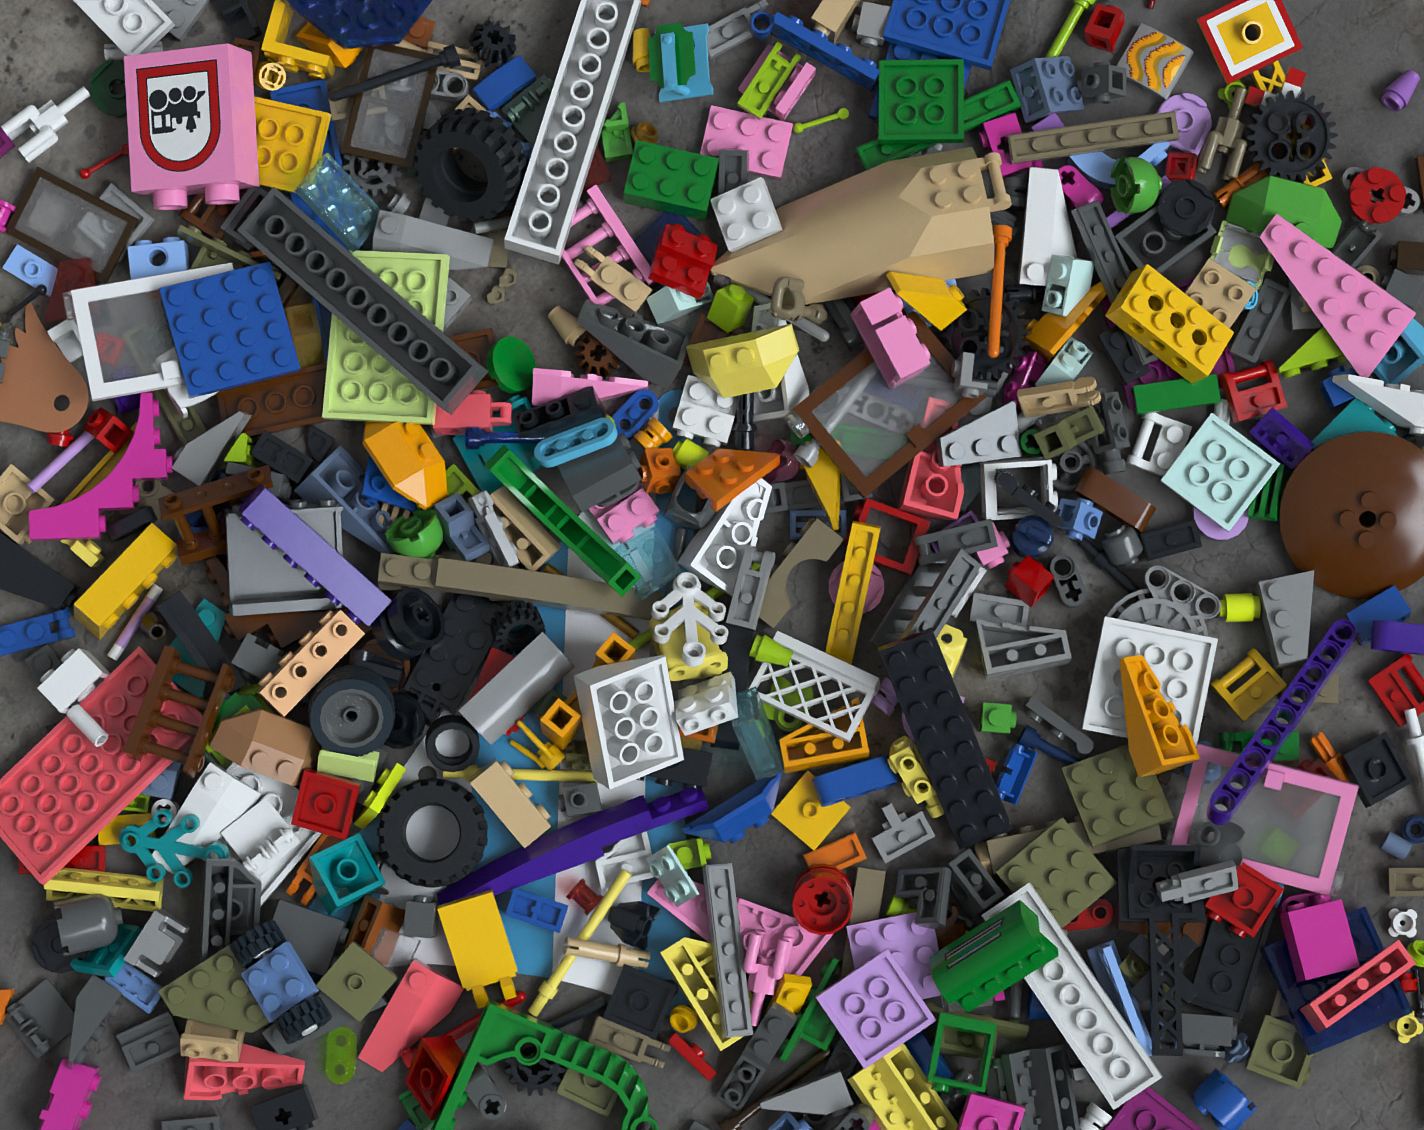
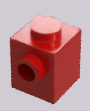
(107, 429)
(1029, 580)

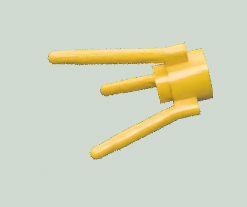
(549, 754)

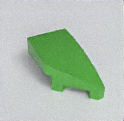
(617, 136)

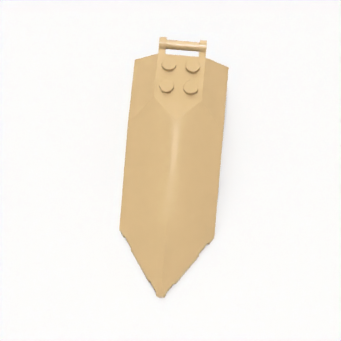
(899, 217)

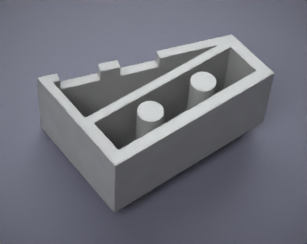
(1019, 649)

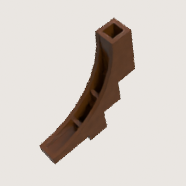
(285, 627)

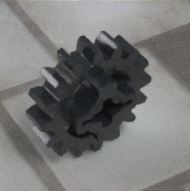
(531, 1083)

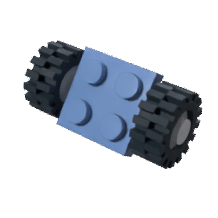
(280, 982)

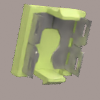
(1242, 253)

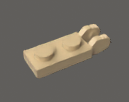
(615, 280)
(1058, 397)

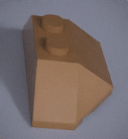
(267, 745)

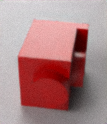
(1097, 30)

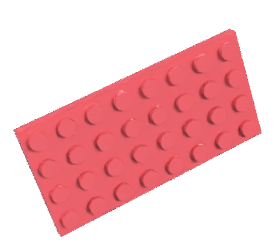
(72, 788)

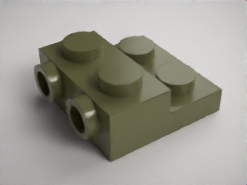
(1279, 1053)

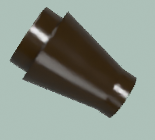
(151, 620)

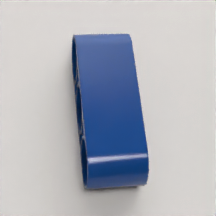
(854, 781)

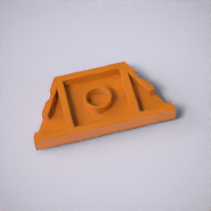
(728, 474)

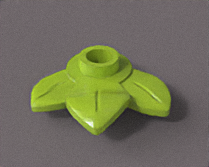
(790, 699)

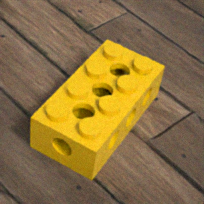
(1169, 324)

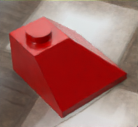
(433, 1072)

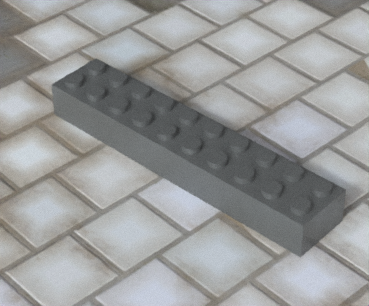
(362, 301)

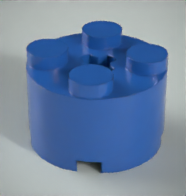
(1223, 1101)

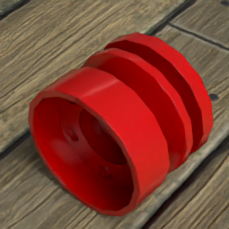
(831, 912)

